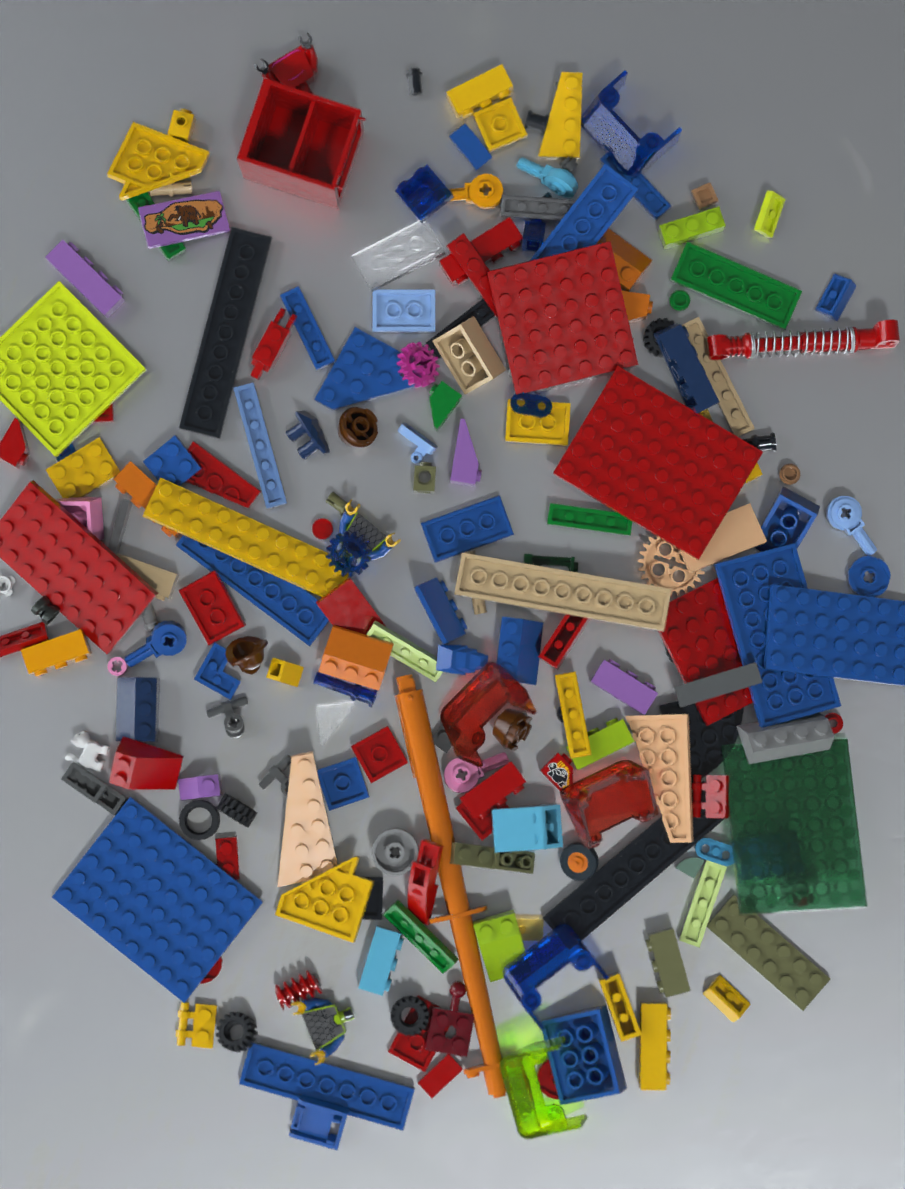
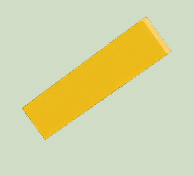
(573, 715)

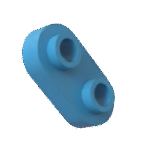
(715, 851)

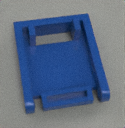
(313, 1122)

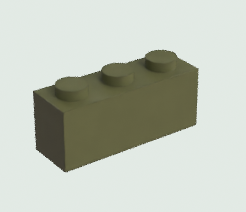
(667, 962)

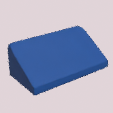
(836, 297)

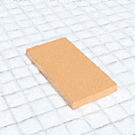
(735, 535)

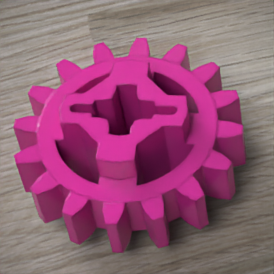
(417, 354)

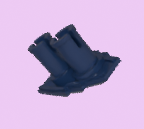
(309, 425)

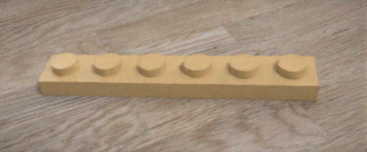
(729, 400)

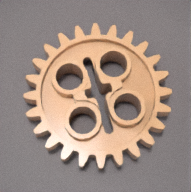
(666, 579)

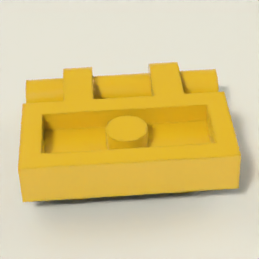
(203, 1026)

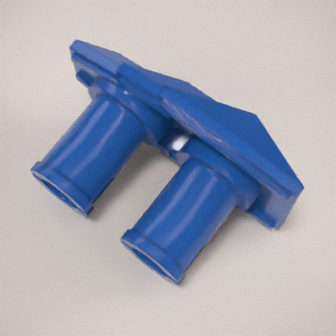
(459, 659)

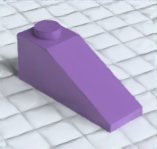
(465, 462)

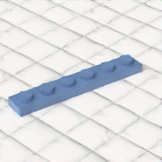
(260, 445)

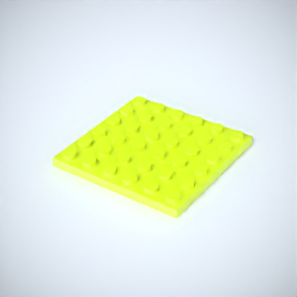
(62, 369)

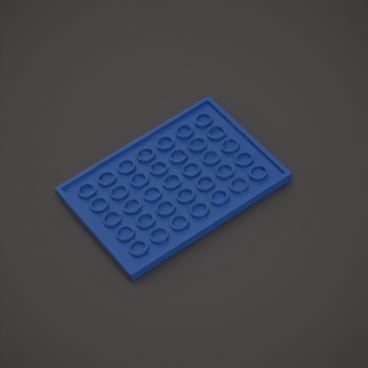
(157, 899)

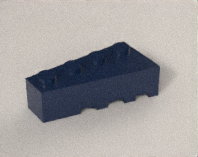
(686, 368)

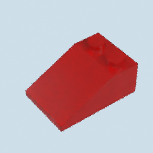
(145, 766)

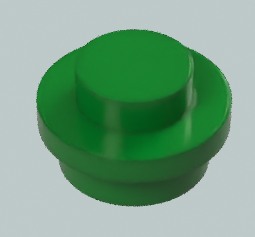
(679, 300)

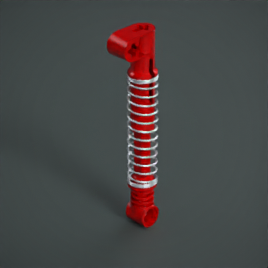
(882, 335)

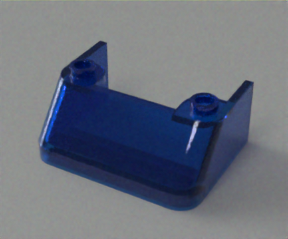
(617, 138)
(544, 961)

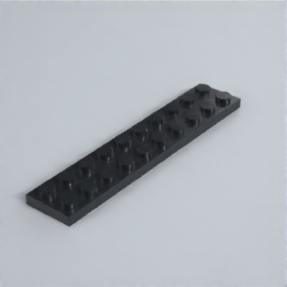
(225, 333)
(625, 875)

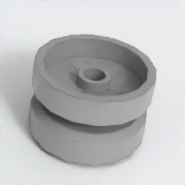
(383, 855)

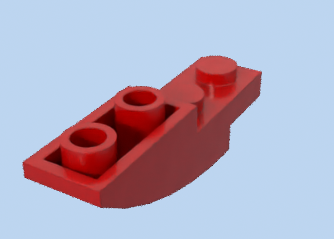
(422, 880)

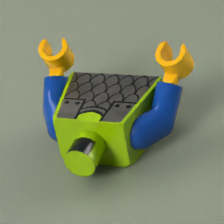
(356, 522)
(324, 1024)

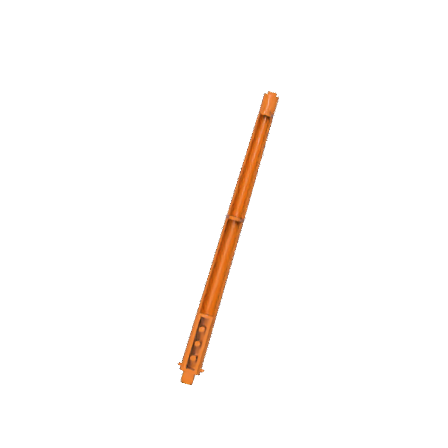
(426, 770)

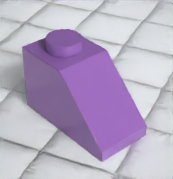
(200, 787)

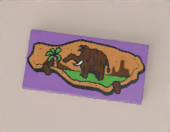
(183, 219)

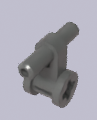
(231, 718)
(276, 772)

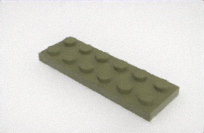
(768, 953)

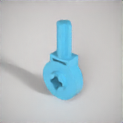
(557, 180)

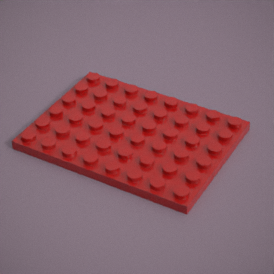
(657, 463)

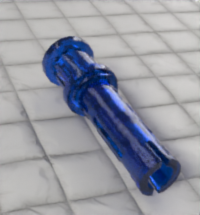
(355, 691)

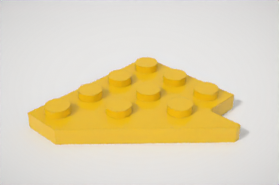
(153, 161)
(330, 901)

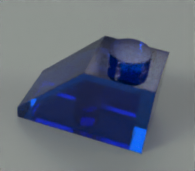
(533, 235)

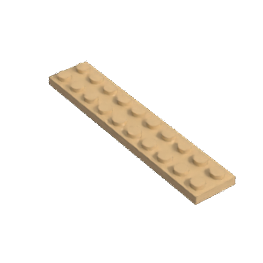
(563, 592)

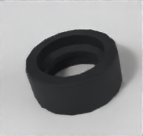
(202, 835)

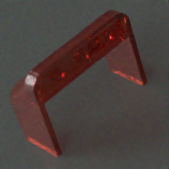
(476, 705)

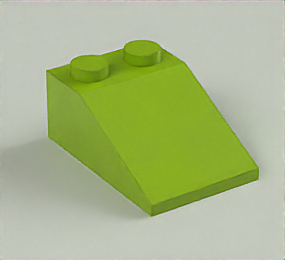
(498, 941)

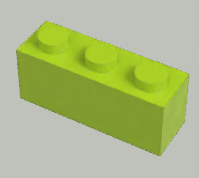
(691, 228)
(604, 742)

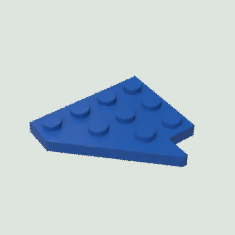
(362, 373)

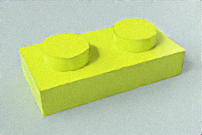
(769, 214)

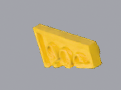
(564, 122)

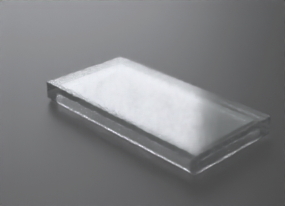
(398, 255)

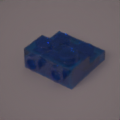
(423, 193)

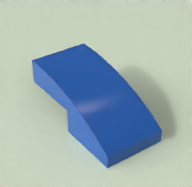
(470, 146)

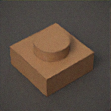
(704, 196)

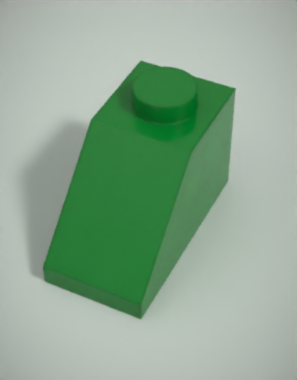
(442, 403)

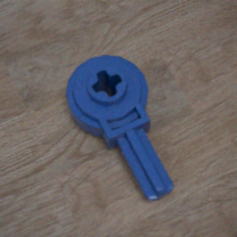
(166, 639)

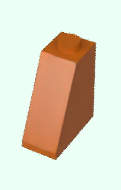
(637, 305)

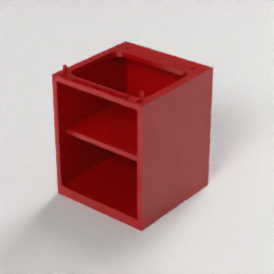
(301, 143)

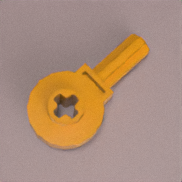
(474, 192)

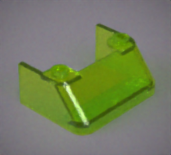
(525, 1095)

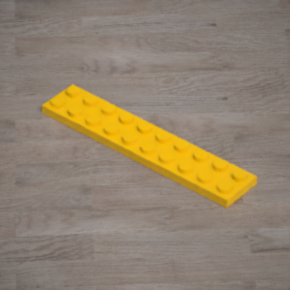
(242, 538)

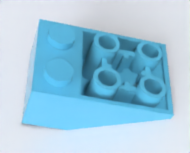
(527, 828)

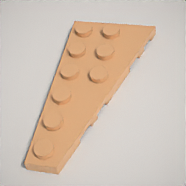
(666, 753)
(306, 833)

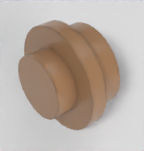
(789, 474)

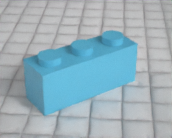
(381, 960)

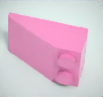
(87, 511)

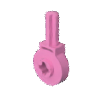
(472, 772)

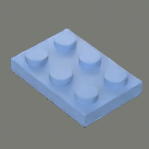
(403, 311)

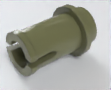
(337, 502)

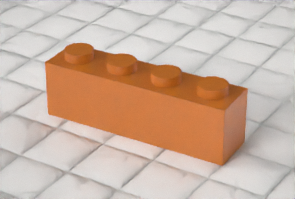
(140, 487)

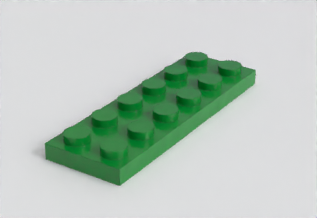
(736, 286)

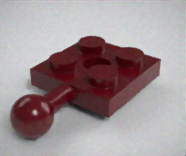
(442, 1018)

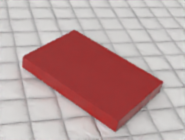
(212, 607)
(348, 608)
(410, 1047)

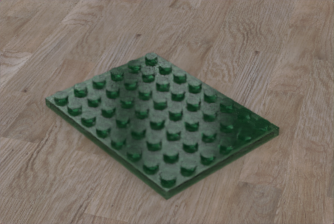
(794, 832)

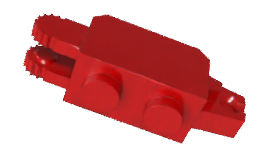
(272, 344)

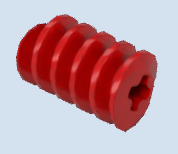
(298, 989)

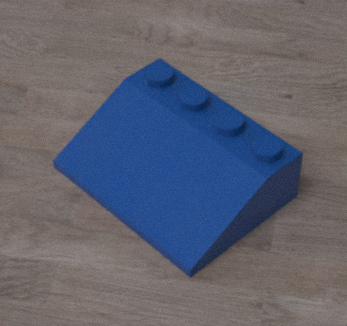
(589, 1058)

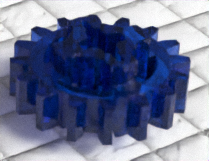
(349, 544)

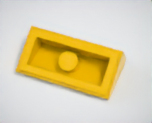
(726, 998)

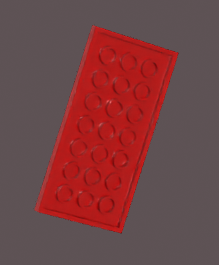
(72, 567)

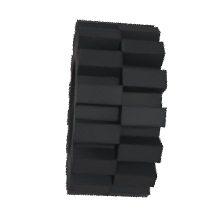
(649, 339)
(236, 810)
(419, 1006)
(248, 1033)

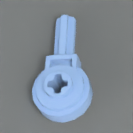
(852, 523)

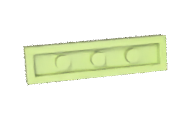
(407, 651)
(702, 903)

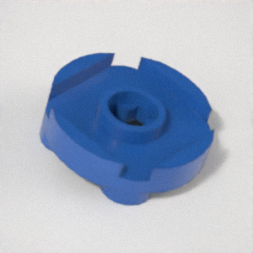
(871, 565)

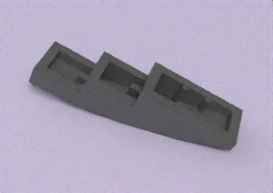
(94, 788)

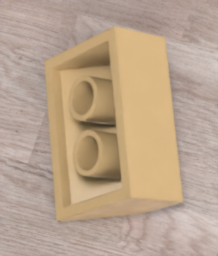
(469, 355)

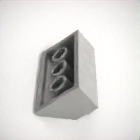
(786, 739)

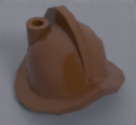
(246, 653)

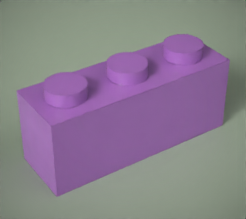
(624, 686)

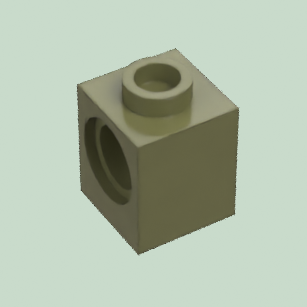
(420, 487)

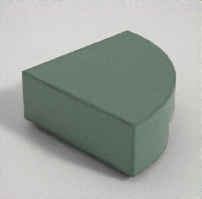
(690, 866)

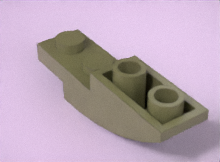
(487, 858)

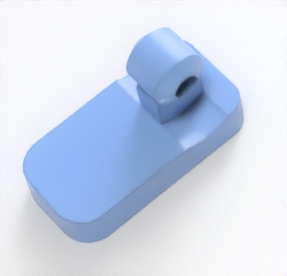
(424, 444)

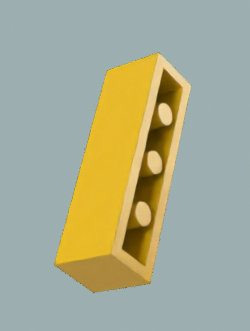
(653, 1046)

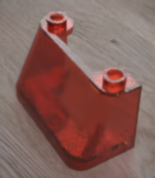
(609, 799)

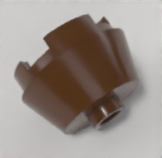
(357, 427)
(511, 728)

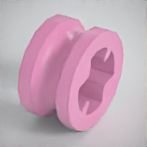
(124, 667)

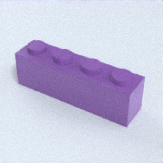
(85, 278)

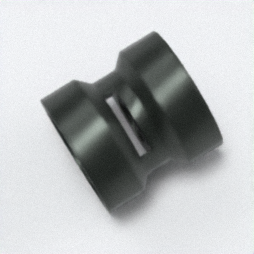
(45, 610)

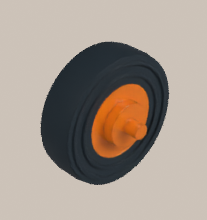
(579, 861)

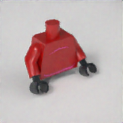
(293, 69)

